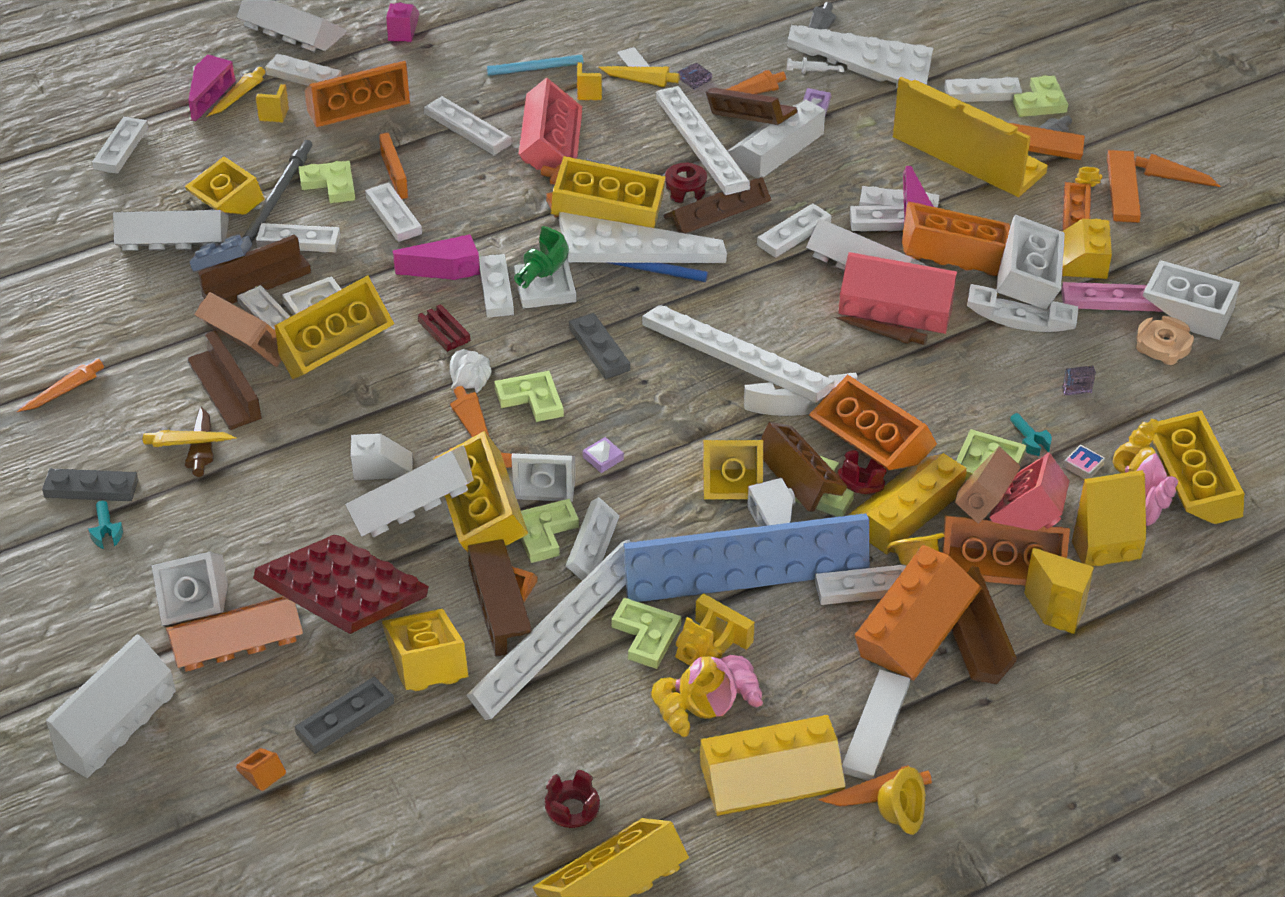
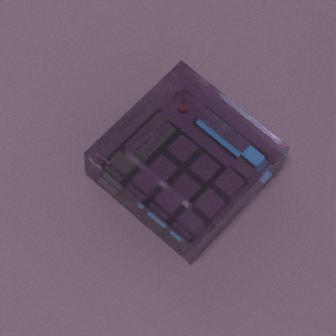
(695, 75)
(1078, 380)

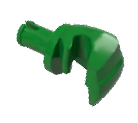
(545, 262)

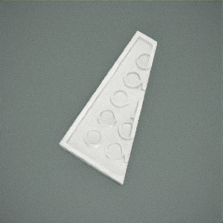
(865, 55)
(620, 242)

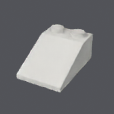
(1031, 263)
(1193, 297)

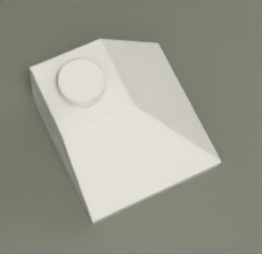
(543, 477)
(190, 587)

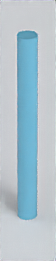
(534, 65)

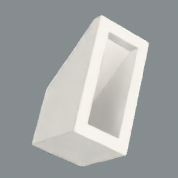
(378, 457)

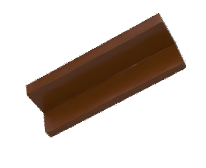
(748, 106)
(719, 207)
(264, 266)
(225, 383)
(799, 465)
(497, 593)
(983, 637)

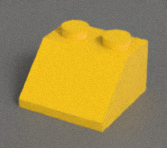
(227, 188)
(1087, 249)
(731, 467)
(1058, 589)

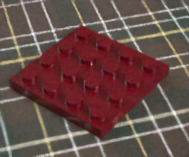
(341, 583)

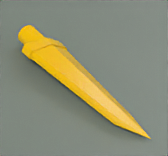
(650, 75)
(244, 85)
(169, 438)

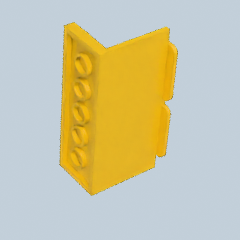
(965, 137)

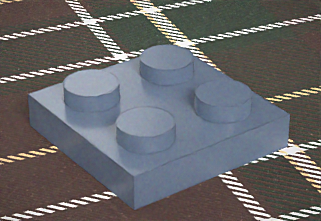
(212, 254)

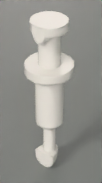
(812, 66)

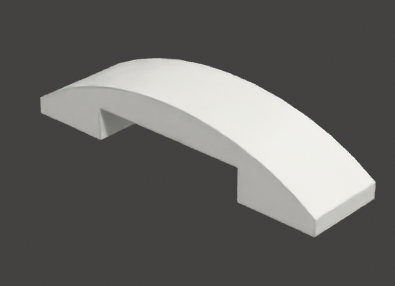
(1020, 315)
(766, 400)

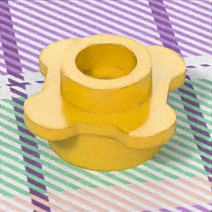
(1089, 175)

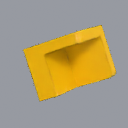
(588, 85)
(273, 107)

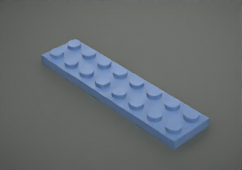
(745, 557)

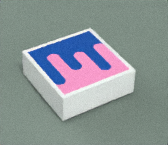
(1084, 462)

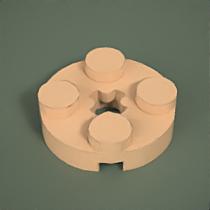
(1152, 343)

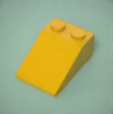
(1111, 519)
(426, 649)

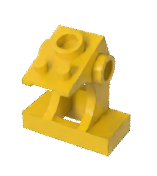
(713, 635)

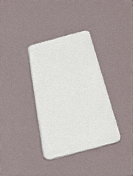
(632, 58)

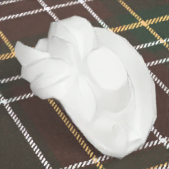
(469, 370)

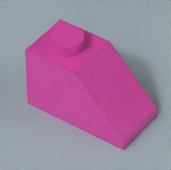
(401, 21)

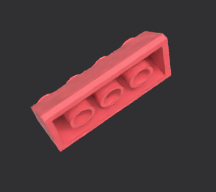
(549, 126)
(897, 292)
(1034, 496)

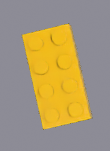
(607, 192)
(490, 505)

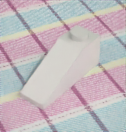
(771, 502)

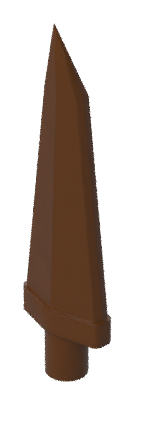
(897, 332)
(200, 453)

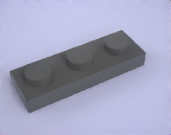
(599, 346)
(90, 484)
(344, 714)

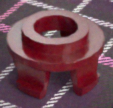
(679, 185)
(861, 479)
(579, 789)

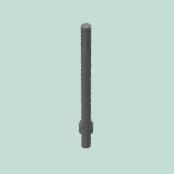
(297, 159)

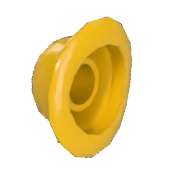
(908, 547)
(903, 800)

